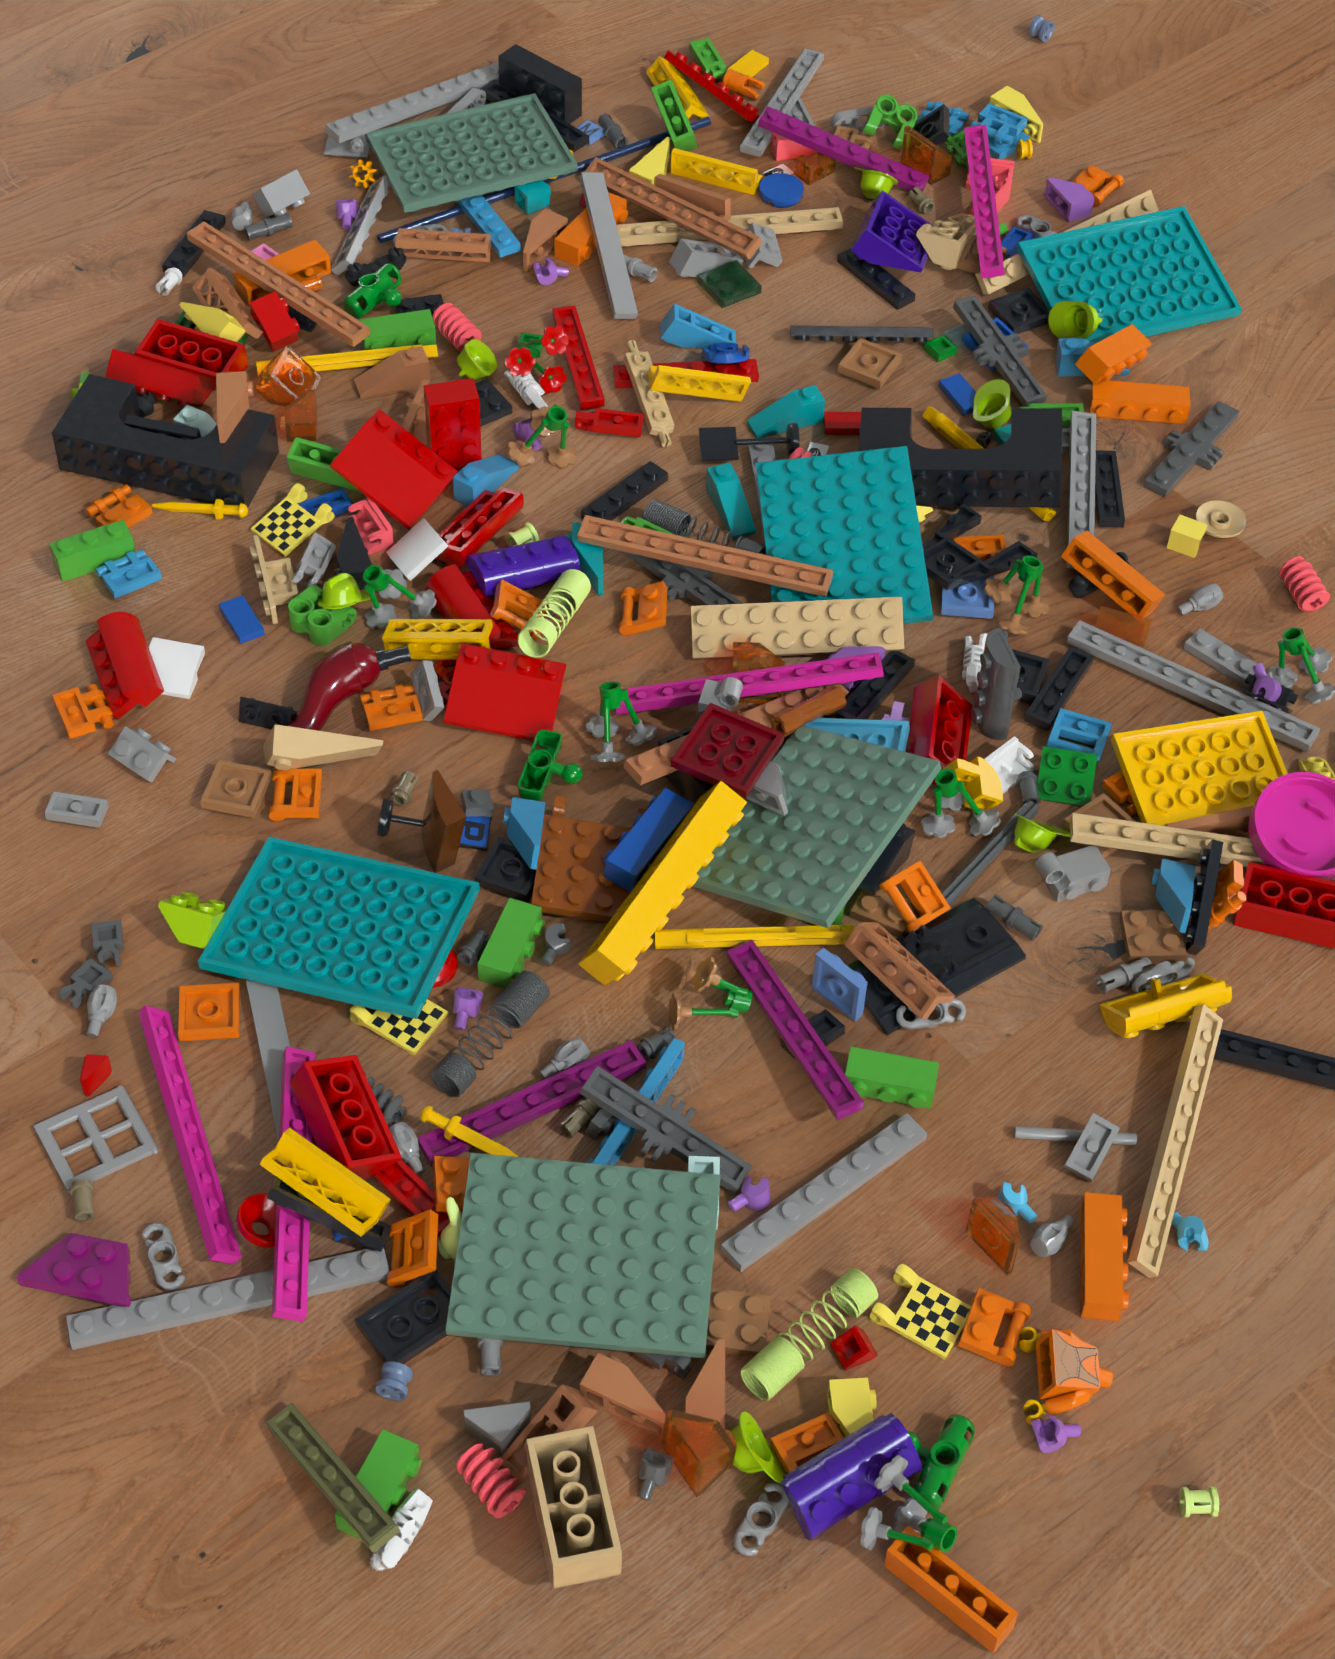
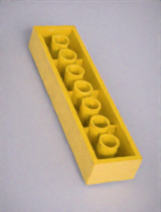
(663, 884)

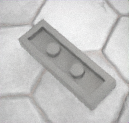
(1220, 656)

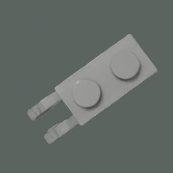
(314, 559)

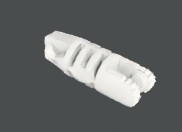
(527, 388)
(971, 661)
(409, 1519)

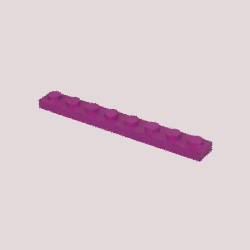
(840, 149)
(795, 1030)
(533, 1101)

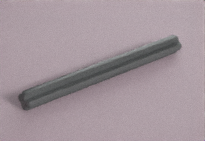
(987, 854)

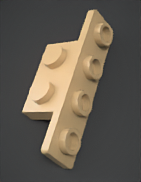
(275, 582)

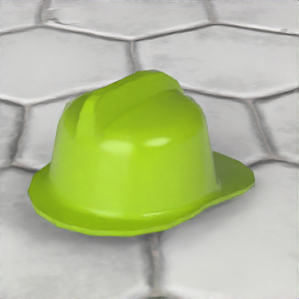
(874, 182)
(1073, 319)
(476, 360)
(992, 404)
(341, 592)
(1035, 835)
(754, 1451)

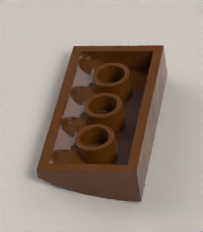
(441, 824)

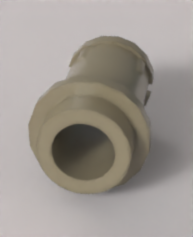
(924, 203)
(402, 792)
(82, 1197)

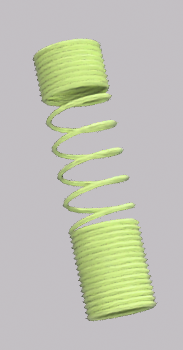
(561, 603)
(783, 1360)

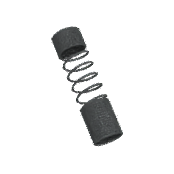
(679, 522)
(514, 1008)

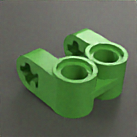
(892, 117)
(319, 623)

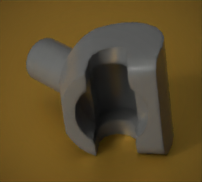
(555, 943)
(653, 1471)

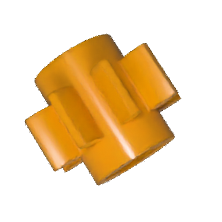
(359, 169)

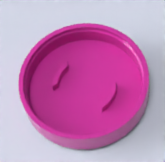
(1296, 824)

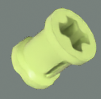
(521, 536)
(1199, 1501)

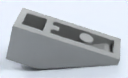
(697, 257)

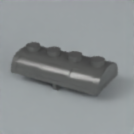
(996, 686)

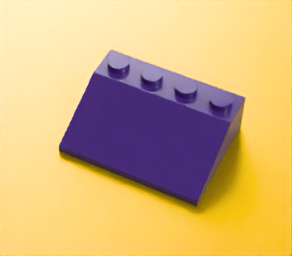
(890, 237)

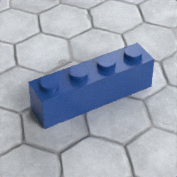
(646, 839)

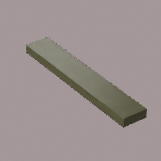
(333, 1478)

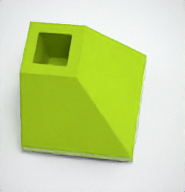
(192, 919)

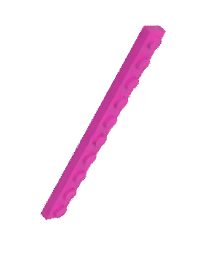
(984, 202)
(758, 681)
(189, 1136)
(291, 1228)

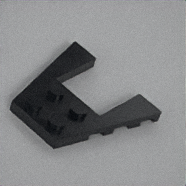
(954, 565)

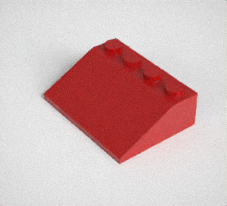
(394, 469)
(504, 692)

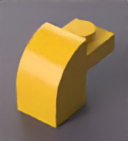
(979, 781)

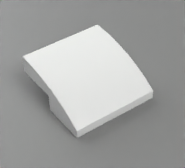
(417, 549)
(176, 665)

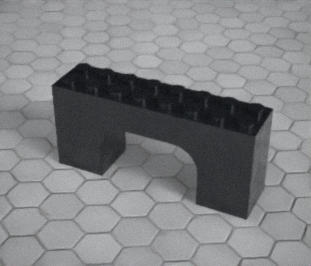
(99, 445)
(1013, 475)

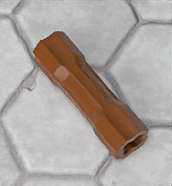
(822, 704)

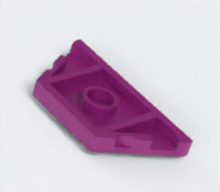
(83, 1269)

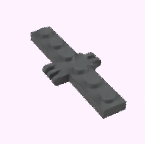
(999, 351)
(1192, 449)
(686, 581)
(663, 1126)

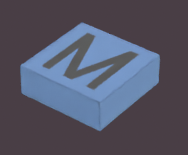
(593, 130)

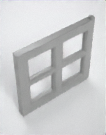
(95, 1137)

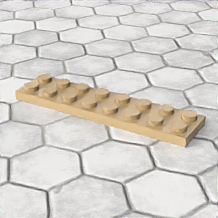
(798, 626)

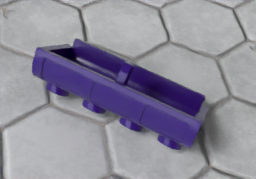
(523, 564)
(845, 1474)

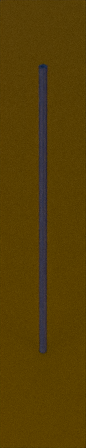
(508, 192)

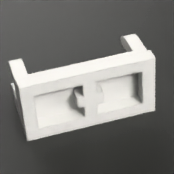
(1010, 762)

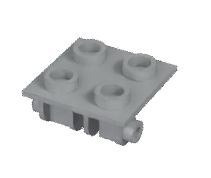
(356, 147)

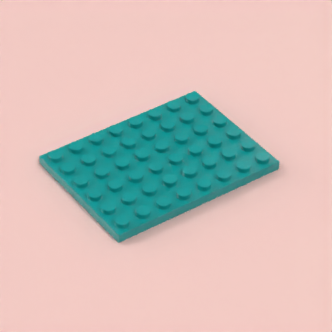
(1133, 272)
(851, 518)
(340, 927)

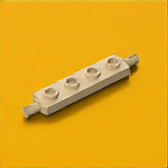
(651, 402)

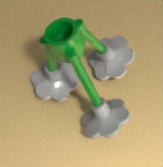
(391, 584)
(1313, 662)
(604, 725)
(951, 795)
(934, 1530)

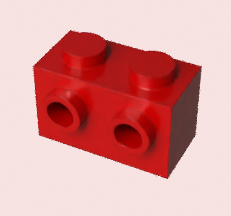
(275, 321)

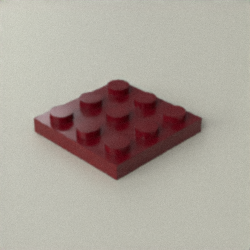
(727, 749)

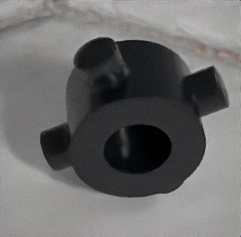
(984, 439)

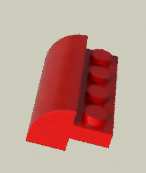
(479, 524)
(461, 598)
(123, 663)

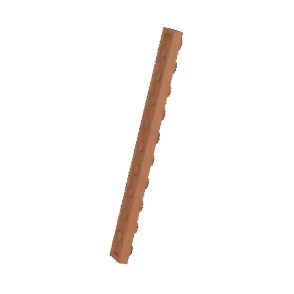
(677, 210)
(273, 279)
(705, 555)
(657, 761)

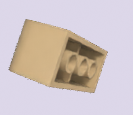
(573, 1507)

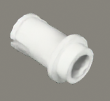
(172, 277)

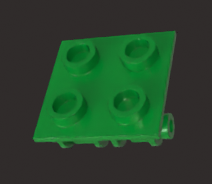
(1066, 776)

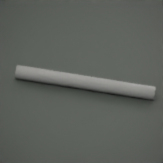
(1066, 1135)

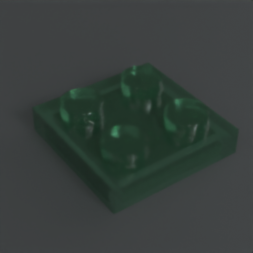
(729, 284)

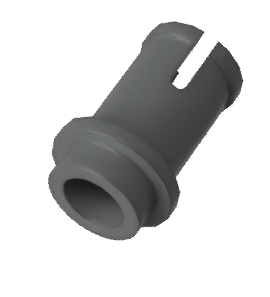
(1027, 782)
(470, 952)
(651, 1046)

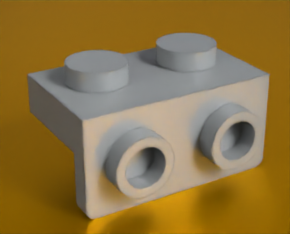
(768, 250)
(139, 753)

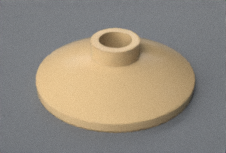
(1222, 518)

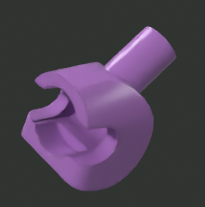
(346, 210)
(548, 272)
(523, 432)
(1263, 682)
(466, 1004)
(753, 1196)
(1052, 1433)

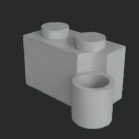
(281, 193)
(723, 694)
(1074, 872)

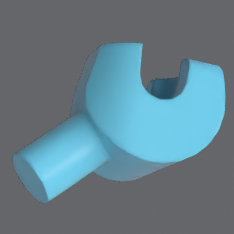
(1017, 1202)
(1190, 1230)

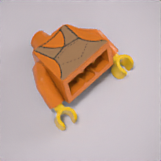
(1065, 1369)

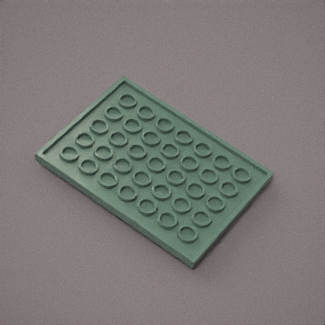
(471, 152)
(841, 815)
(585, 1255)

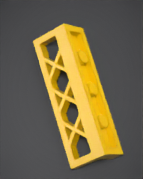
(663, 71)
(715, 171)
(698, 383)
(436, 642)
(327, 1179)

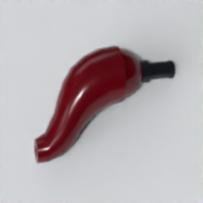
(341, 675)

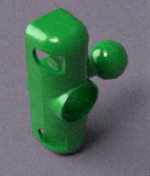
(373, 290)
(542, 764)
(949, 1445)

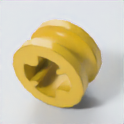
(1024, 148)

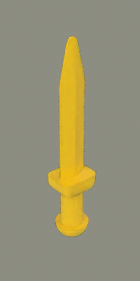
(217, 508)
(454, 1128)

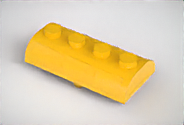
(1164, 1004)

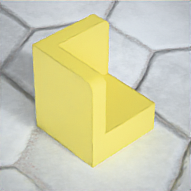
(1186, 536)

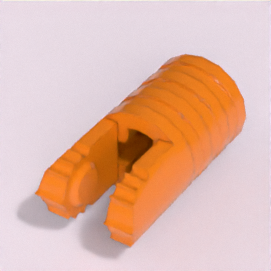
(740, 84)

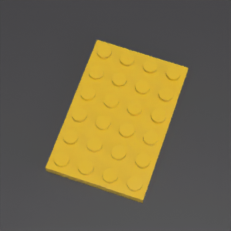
(1198, 766)

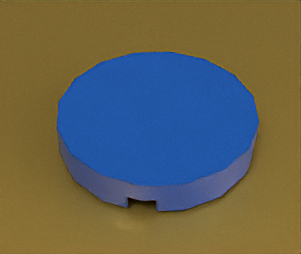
(781, 190)
(725, 353)

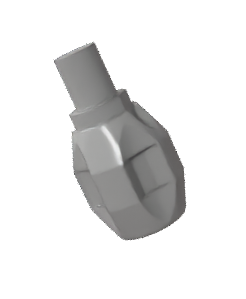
(242, 216)
(1202, 599)
(100, 1007)
(566, 1056)
(407, 1145)
(1051, 1236)

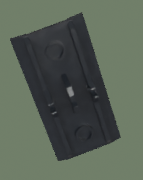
(957, 948)

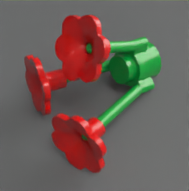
(524, 354)

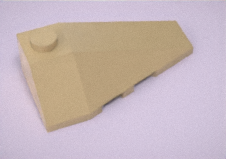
(947, 239)
(301, 747)

